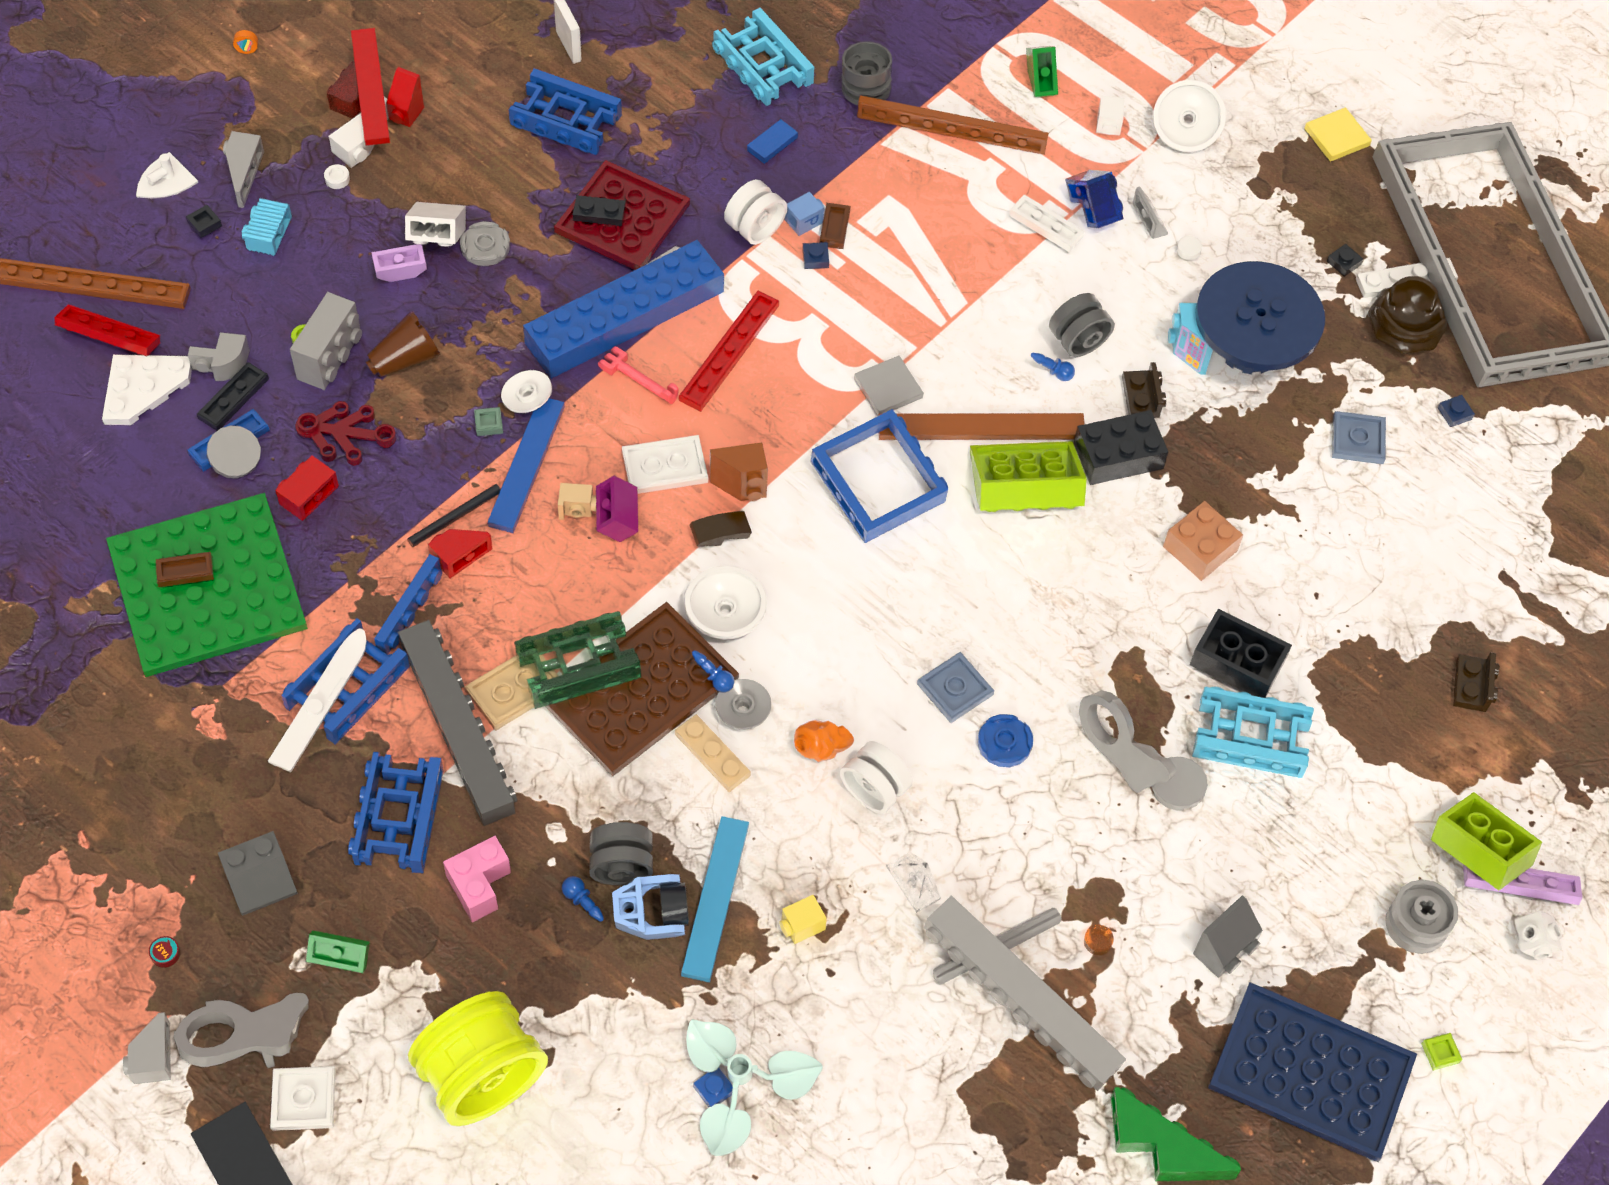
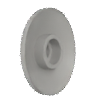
(747, 694)

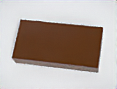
(835, 225)
(184, 569)

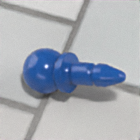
(1063, 370)
(722, 680)
(574, 889)

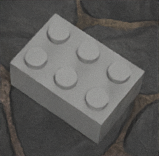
(326, 341)

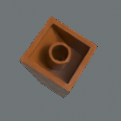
(740, 471)

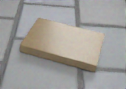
(504, 691)

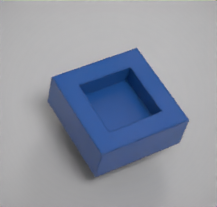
(713, 1088)

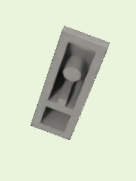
(243, 157)

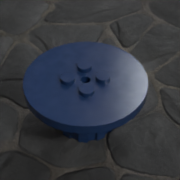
(1260, 316)

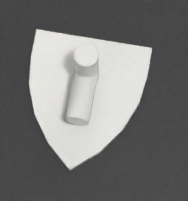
(165, 178)

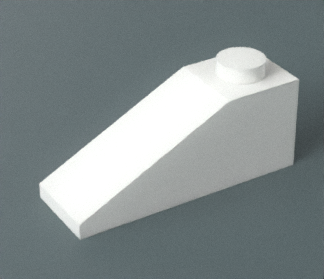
(349, 141)

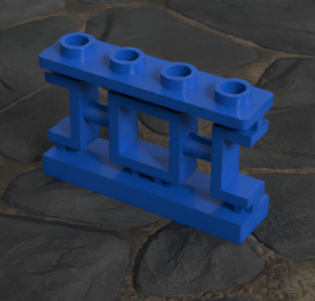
(569, 96)
(419, 813)

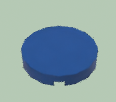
(1005, 740)

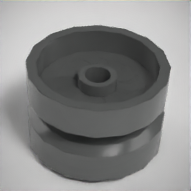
(1081, 325)
(620, 853)

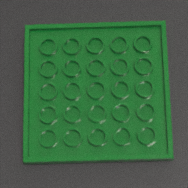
(200, 620)

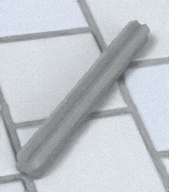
(1009, 938)

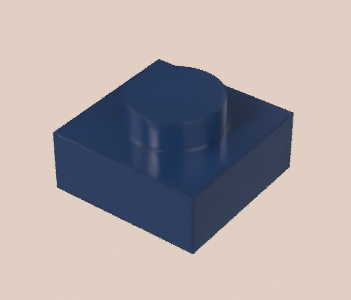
(815, 255)
(1456, 411)

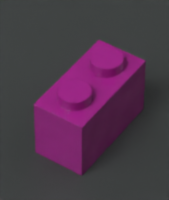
(616, 508)

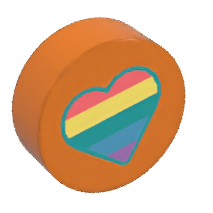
(245, 42)

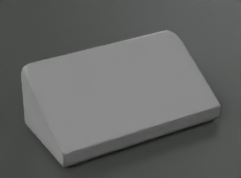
(1148, 214)

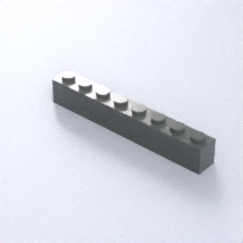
(457, 723)

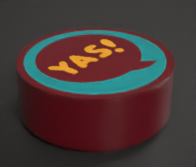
(164, 951)

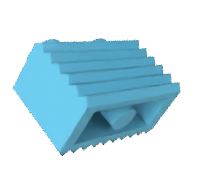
(266, 226)

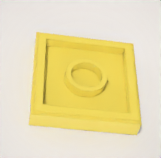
(1338, 134)

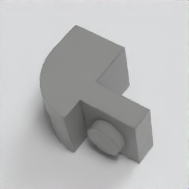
(223, 361)

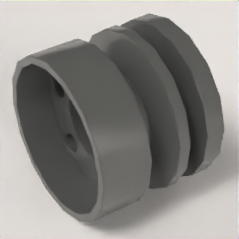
(866, 71)

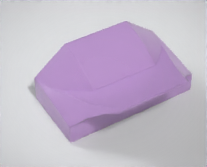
(399, 263)

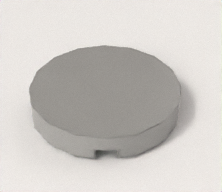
(485, 243)
(233, 451)
(1185, 788)

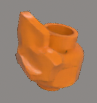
(822, 740)

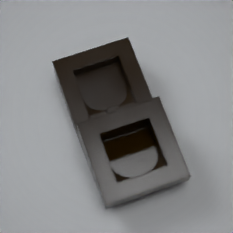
(720, 527)

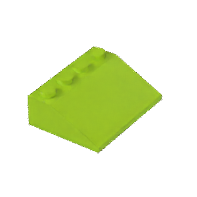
(1028, 476)

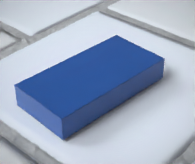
(772, 141)

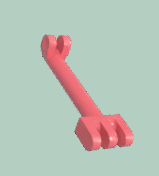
(617, 362)

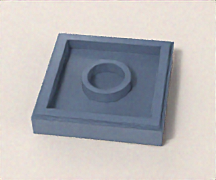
(1359, 437)
(955, 687)

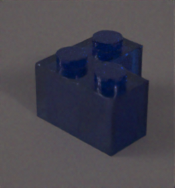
(1097, 195)

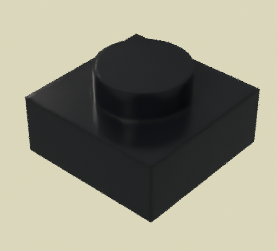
(204, 221)
(1345, 260)

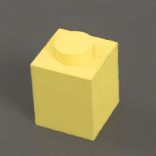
(803, 919)

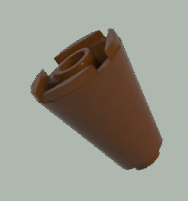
(402, 347)

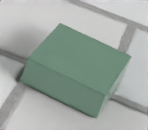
(488, 421)

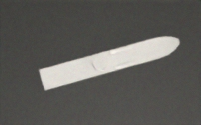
(319, 701)

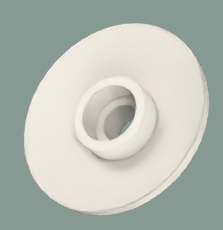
(526, 391)

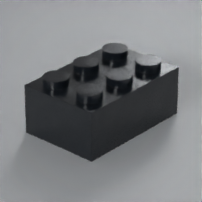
(1120, 447)
(1240, 654)

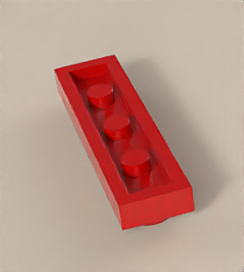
(107, 330)

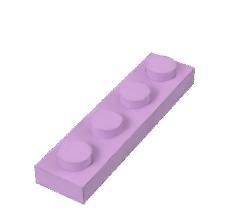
(1534, 884)

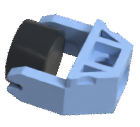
(672, 902)

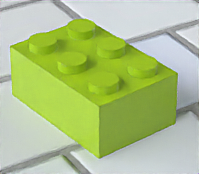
(1486, 841)

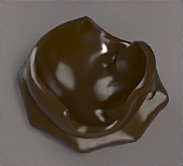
(1409, 315)

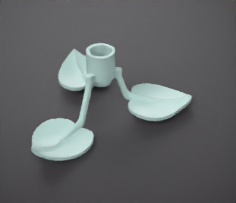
(711, 1045)

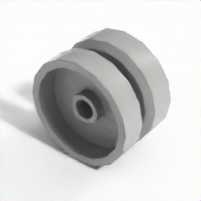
(1421, 916)

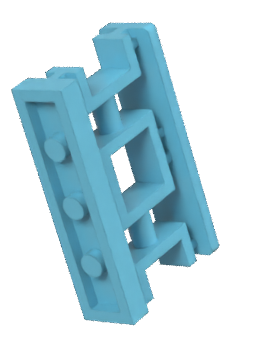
(775, 44)
(1250, 751)

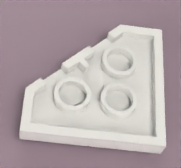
(142, 384)

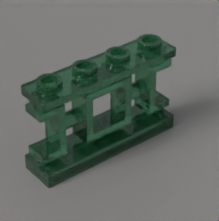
(583, 677)

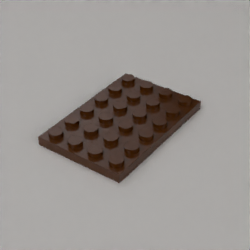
(634, 715)

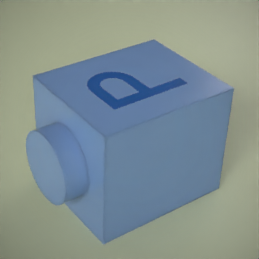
(804, 213)

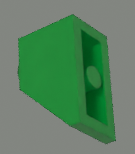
(1042, 70)

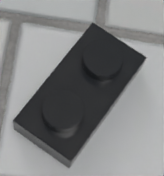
(599, 210)

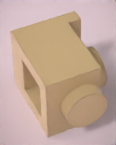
(576, 500)

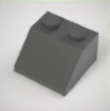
(257, 873)
(1229, 938)

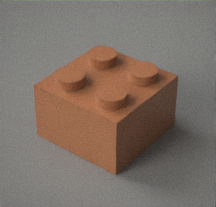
(1203, 540)

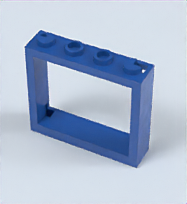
(845, 497)

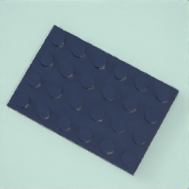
(1313, 1071)

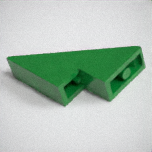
(1174, 1150)

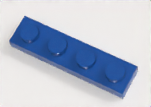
(405, 609)

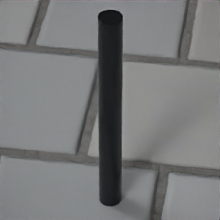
(454, 515)

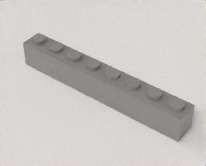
(1024, 993)

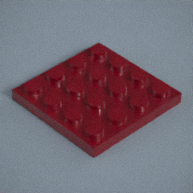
(647, 219)

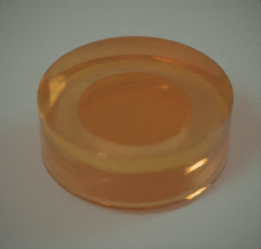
(1098, 939)

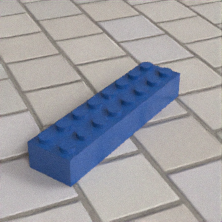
(623, 308)

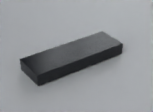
(232, 396)

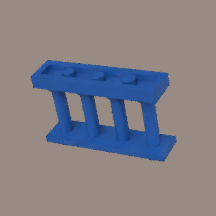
(356, 703)

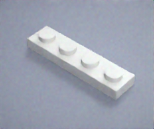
(1375, 281)

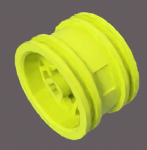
(477, 1058)

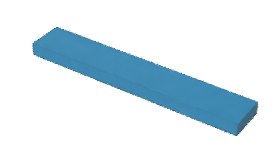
(715, 899)

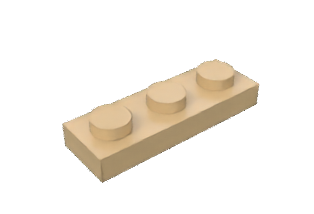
(712, 753)

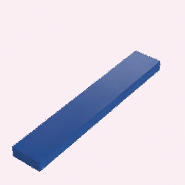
(525, 466)

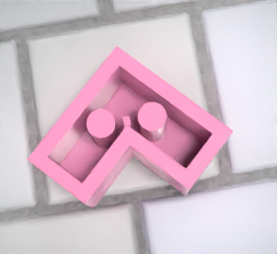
(472, 874)

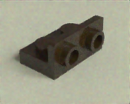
(1144, 390)
(1475, 682)

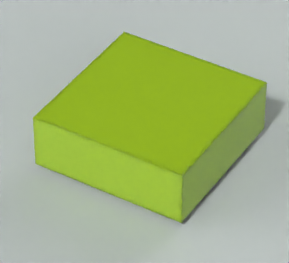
(1441, 1051)

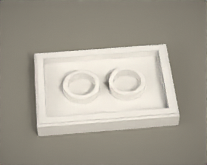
(665, 464)

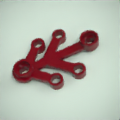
(342, 430)

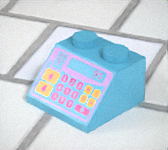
(1187, 339)

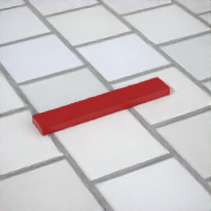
(370, 87)
(728, 351)

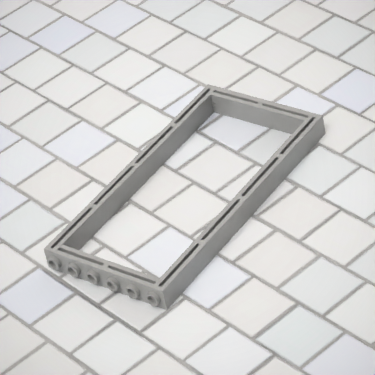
(1503, 137)

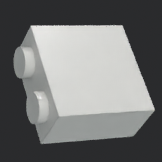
(435, 223)

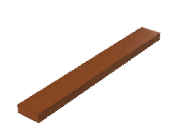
(952, 125)
(94, 283)
(989, 426)

